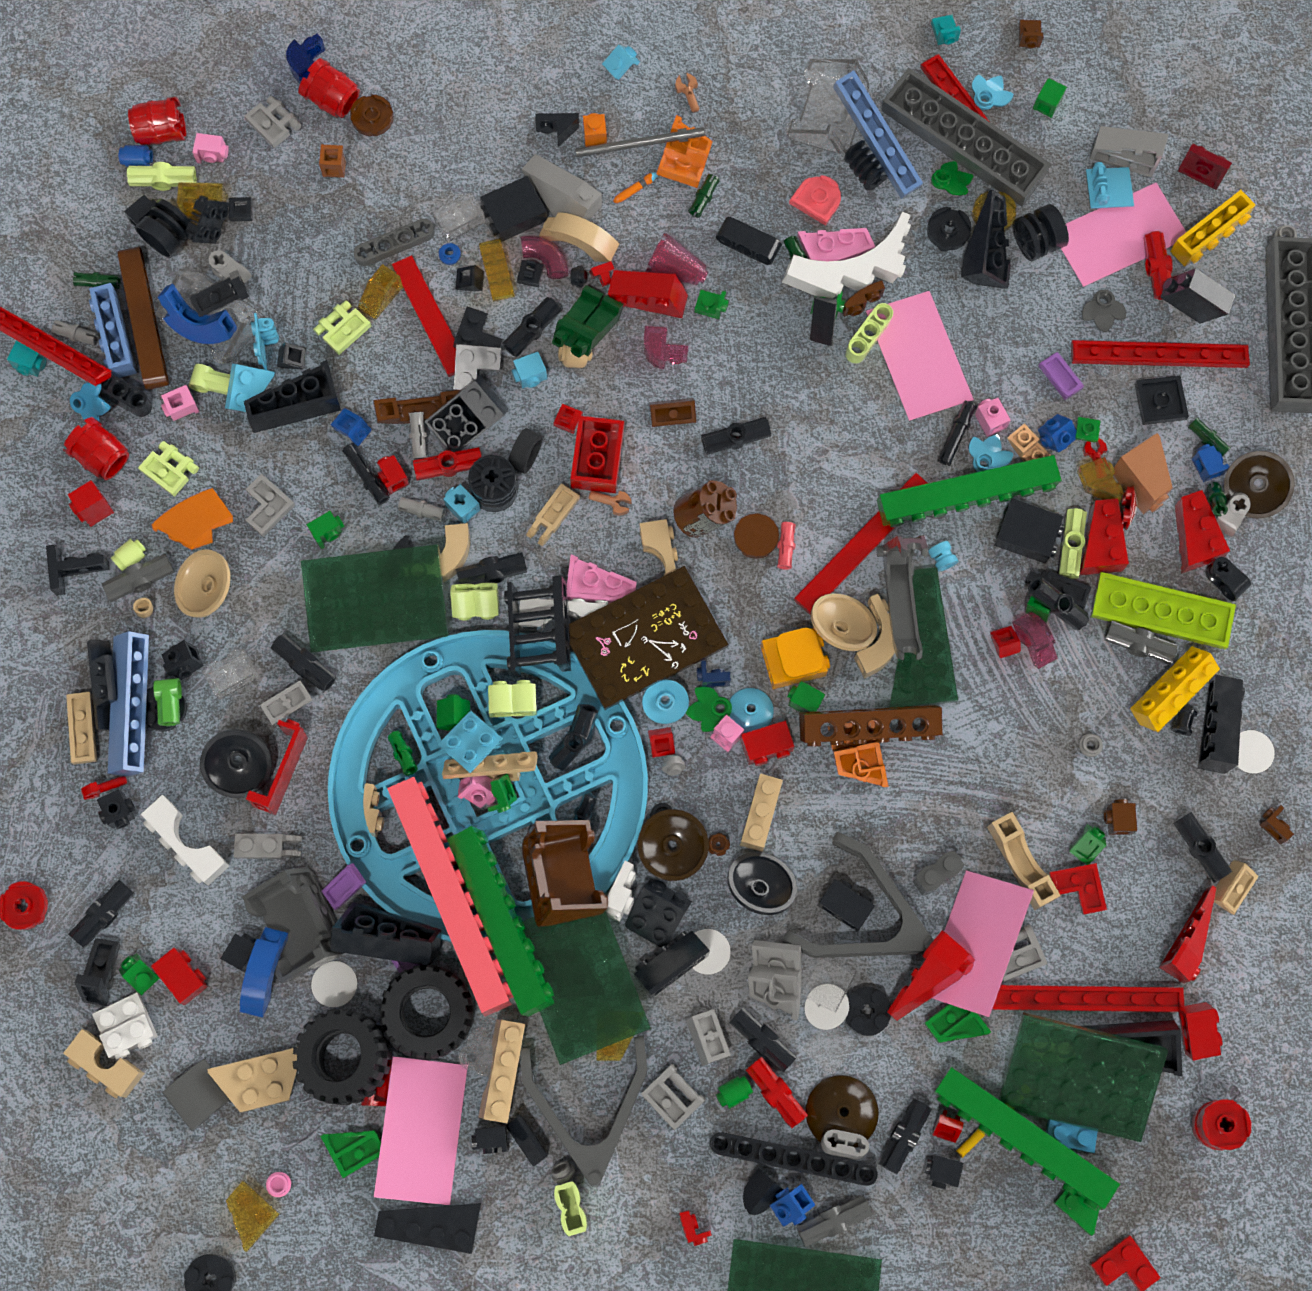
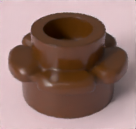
(724, 844)

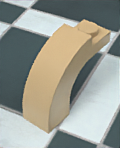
(581, 233)
(455, 549)
(879, 654)

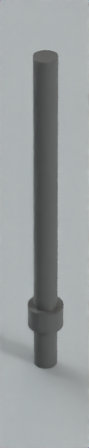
(682, 135)

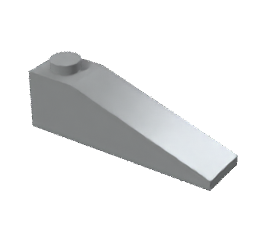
(561, 189)

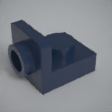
(716, 678)

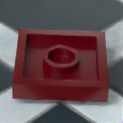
(1204, 166)

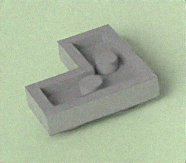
(272, 508)

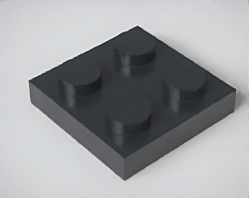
(1161, 400)

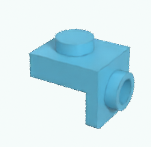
(620, 61)

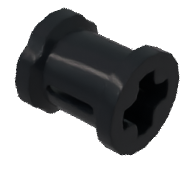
(1184, 721)

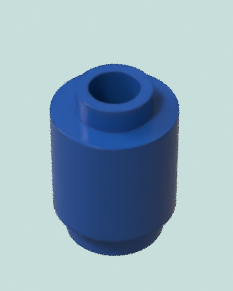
(135, 155)

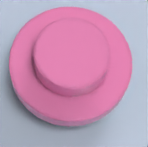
(278, 1184)

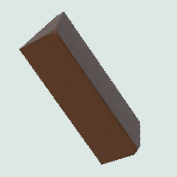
(672, 412)

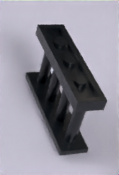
(559, 634)

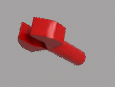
(1088, 451)
(93, 789)

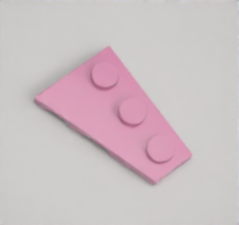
(836, 245)
(594, 584)

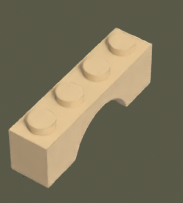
(656, 540)
(1013, 846)
(505, 1058)

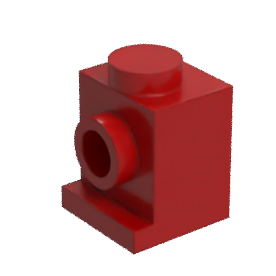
(392, 474)

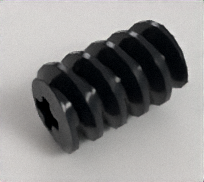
(864, 167)

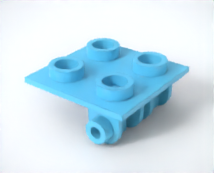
(1109, 187)
(265, 334)
(470, 742)

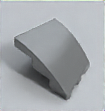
(776, 976)

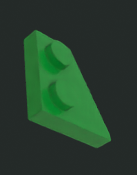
(956, 1024)
(352, 1150)
(1078, 1211)

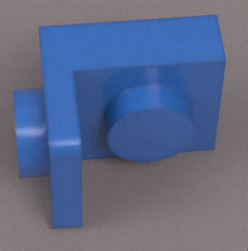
(351, 426)

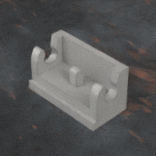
(286, 702)
(708, 1037)

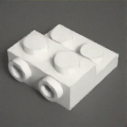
(619, 897)
(125, 1026)

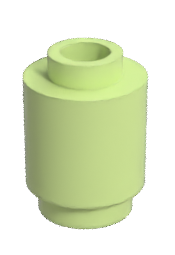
(128, 554)

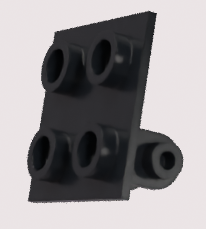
(210, 220)

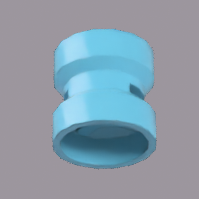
(943, 556)

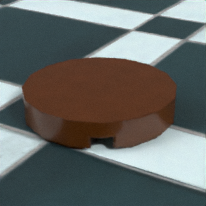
(371, 115)
(756, 535)

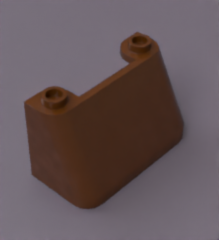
(561, 872)

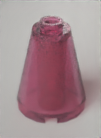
(674, 258)

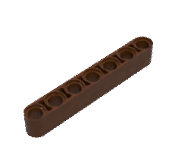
(143, 318)

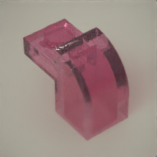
(658, 351)
(1037, 638)

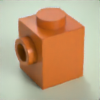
(594, 129)

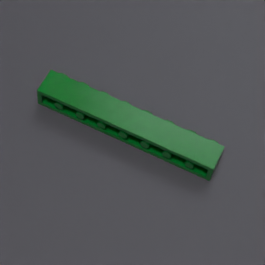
(969, 490)
(500, 921)
(1027, 1139)

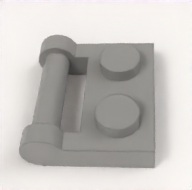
(1025, 958)
(667, 1103)

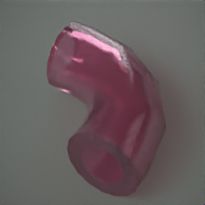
(546, 252)

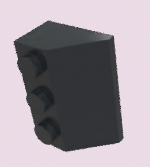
(671, 963)

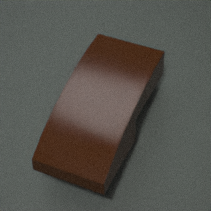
(858, 301)

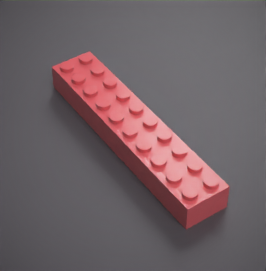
(447, 891)

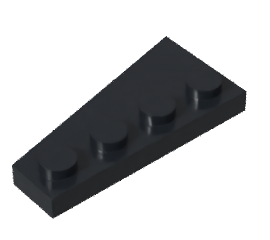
(437, 1227)

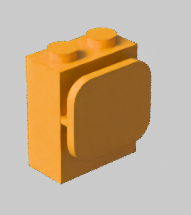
(794, 657)

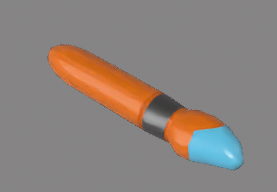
(648, 179)

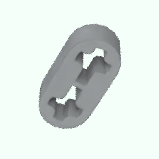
(845, 1139)

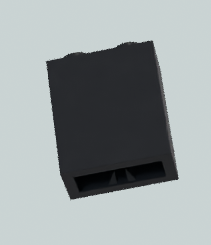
(513, 209)
(1198, 296)
(1029, 531)

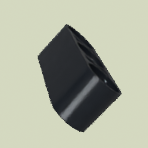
(748, 240)
(128, 398)

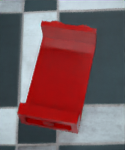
(287, 767)

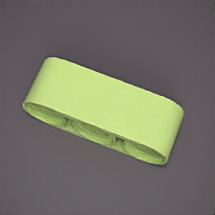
(874, 324)

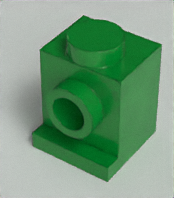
(325, 528)

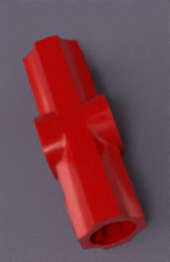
(1158, 263)
(433, 466)
(776, 1092)

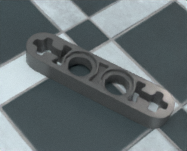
(395, 245)

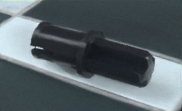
(584, 811)

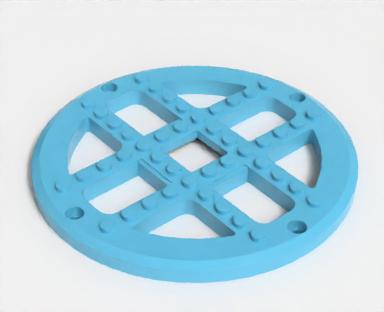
(470, 656)

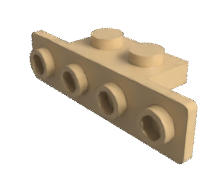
(494, 766)

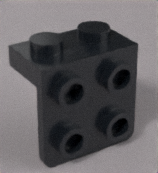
(657, 913)

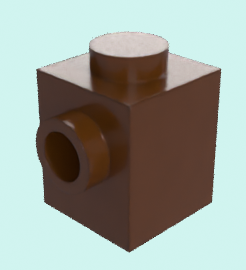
(1121, 817)

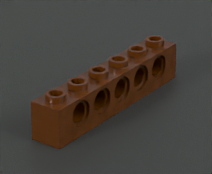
(929, 716)

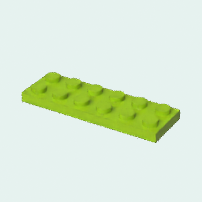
(1163, 610)

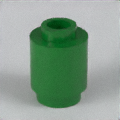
(734, 1092)

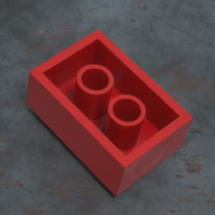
(597, 454)

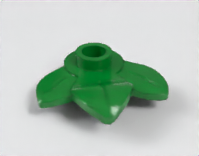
(951, 179)
(705, 708)

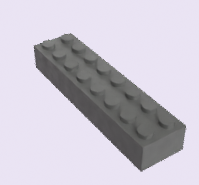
(965, 136)
(1290, 323)

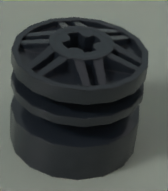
(161, 232)
(1040, 232)
(495, 495)

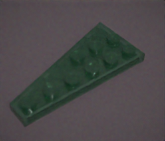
(931, 677)

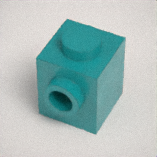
(26, 360)

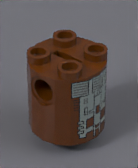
(705, 508)

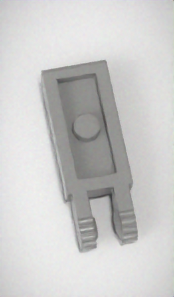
(264, 846)

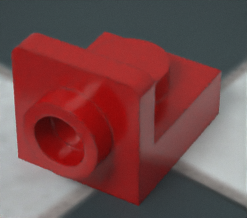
(689, 1225)

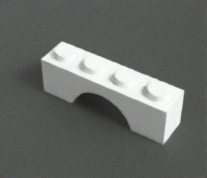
(576, 608)
(165, 820)

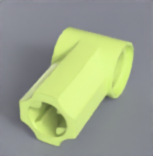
(206, 379)

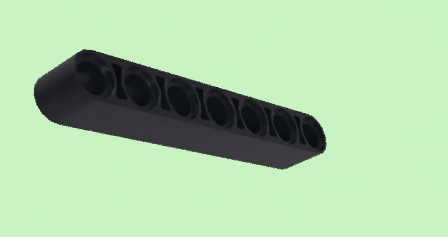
(805, 1158)

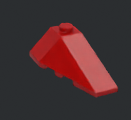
(943, 966)

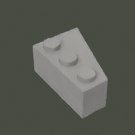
(1129, 148)

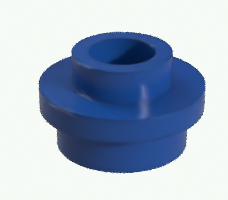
(449, 259)

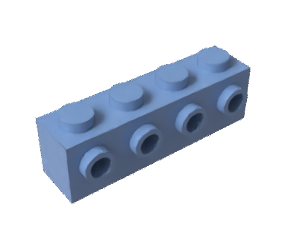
(112, 329)

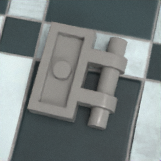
(265, 123)

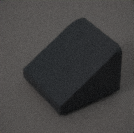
(469, 278)
(291, 356)

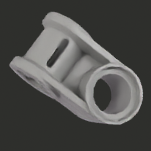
(223, 265)
(1233, 518)

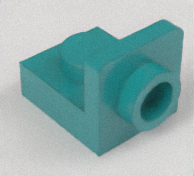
(945, 30)

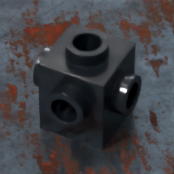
(182, 660)
(116, 809)

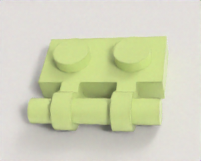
(346, 331)
(165, 474)

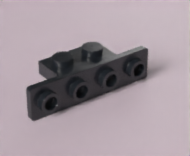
(101, 681)

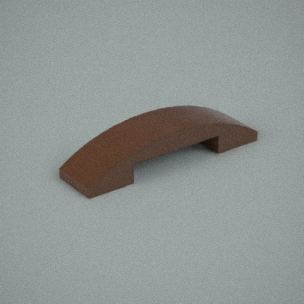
(397, 412)

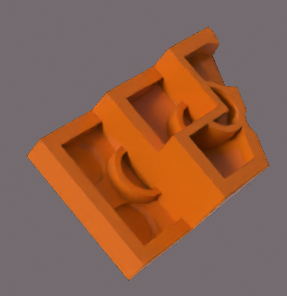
(684, 160)
(194, 519)
(860, 760)

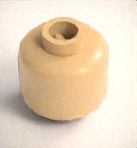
(570, 360)

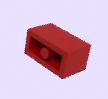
(89, 504)
(767, 743)
(179, 975)
(1200, 1031)

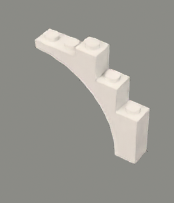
(828, 278)

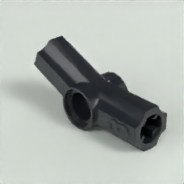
(582, 727)

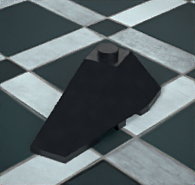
(986, 252)

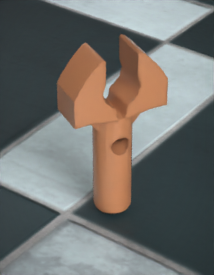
(688, 91)
(612, 501)

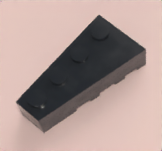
(294, 400)
(1221, 725)
(384, 936)

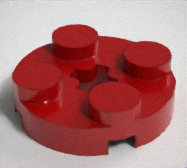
(33, 914)

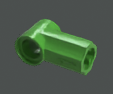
(167, 694)

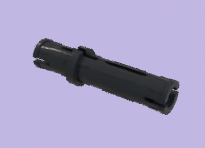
(961, 424)
(370, 480)

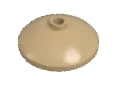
(202, 583)
(843, 622)

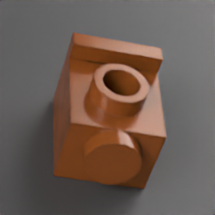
(332, 161)

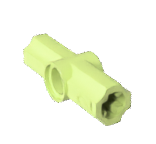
(160, 175)
(1073, 530)

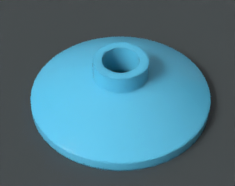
(763, 709)
(665, 711)

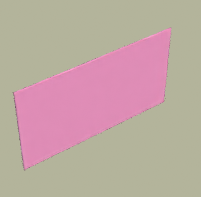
(1114, 236)
(922, 358)
(987, 926)
(420, 1131)

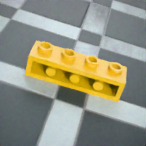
(1212, 228)
(1174, 689)

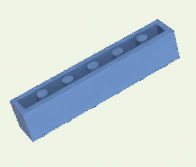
(877, 134)
(129, 710)

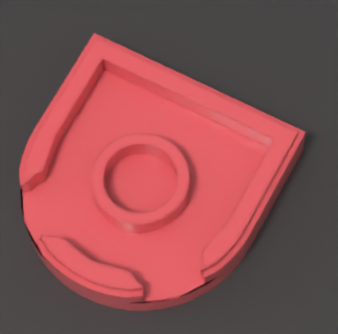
(817, 198)

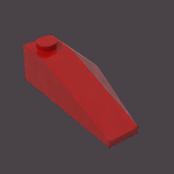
(1188, 948)

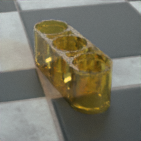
(496, 270)

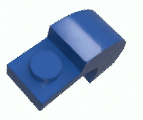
(187, 323)
(260, 972)

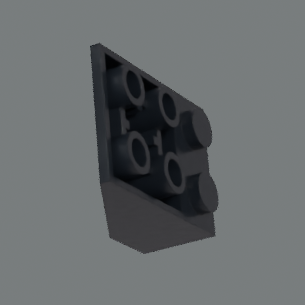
(466, 415)

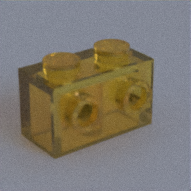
(190, 191)

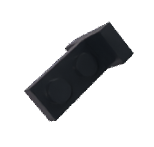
(219, 294)
(71, 566)
(97, 973)

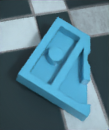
(244, 384)

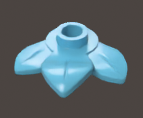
(991, 91)
(989, 452)

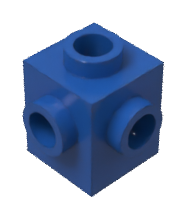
(1057, 433)
(788, 1209)

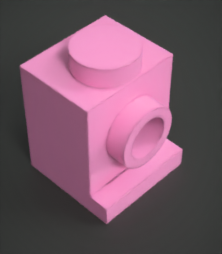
(209, 148)
(182, 397)
(727, 733)
(476, 790)

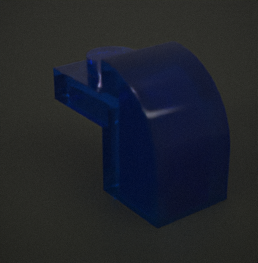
(301, 56)

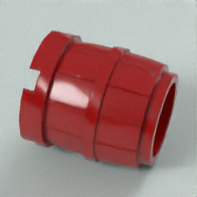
(329, 89)
(157, 122)
(96, 449)
(1207, 1128)

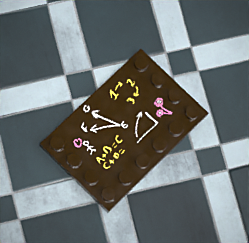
(645, 637)

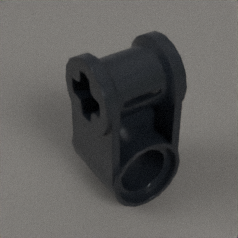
(1229, 580)

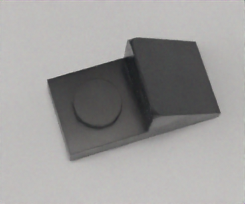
(563, 123)

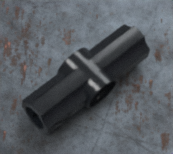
(522, 336)
(722, 439)
(492, 569)
(1058, 603)
(303, 662)
(1211, 860)
(101, 914)
(763, 1039)
(905, 1136)

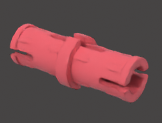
(786, 545)

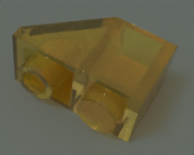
(380, 291)
(1099, 480)

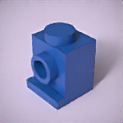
(1209, 463)

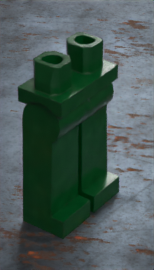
(587, 322)

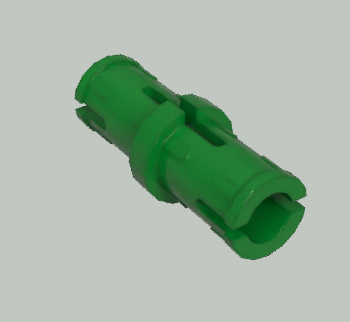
(402, 753)

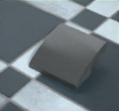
(196, 1095)

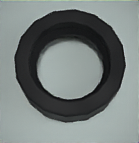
(525, 450)

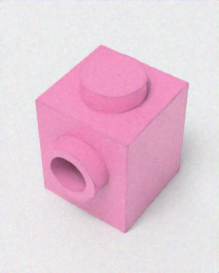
(992, 416)

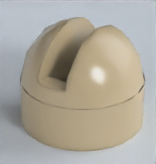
(143, 605)

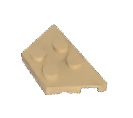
(257, 1080)

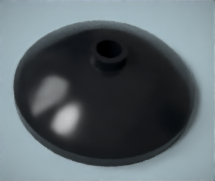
(232, 777)
(765, 875)

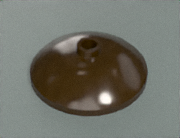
(1276, 487)
(690, 841)
(830, 1097)

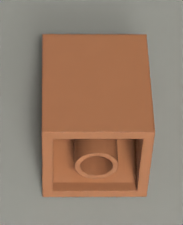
(1148, 472)

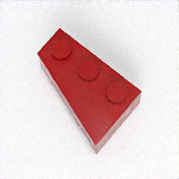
(649, 292)
(1198, 532)
(1104, 540)

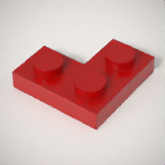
(1087, 884)
(1128, 1259)

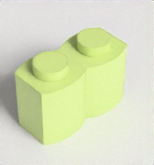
(474, 600)
(512, 699)
(572, 1216)

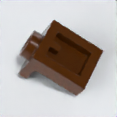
(1030, 33)
(1276, 827)

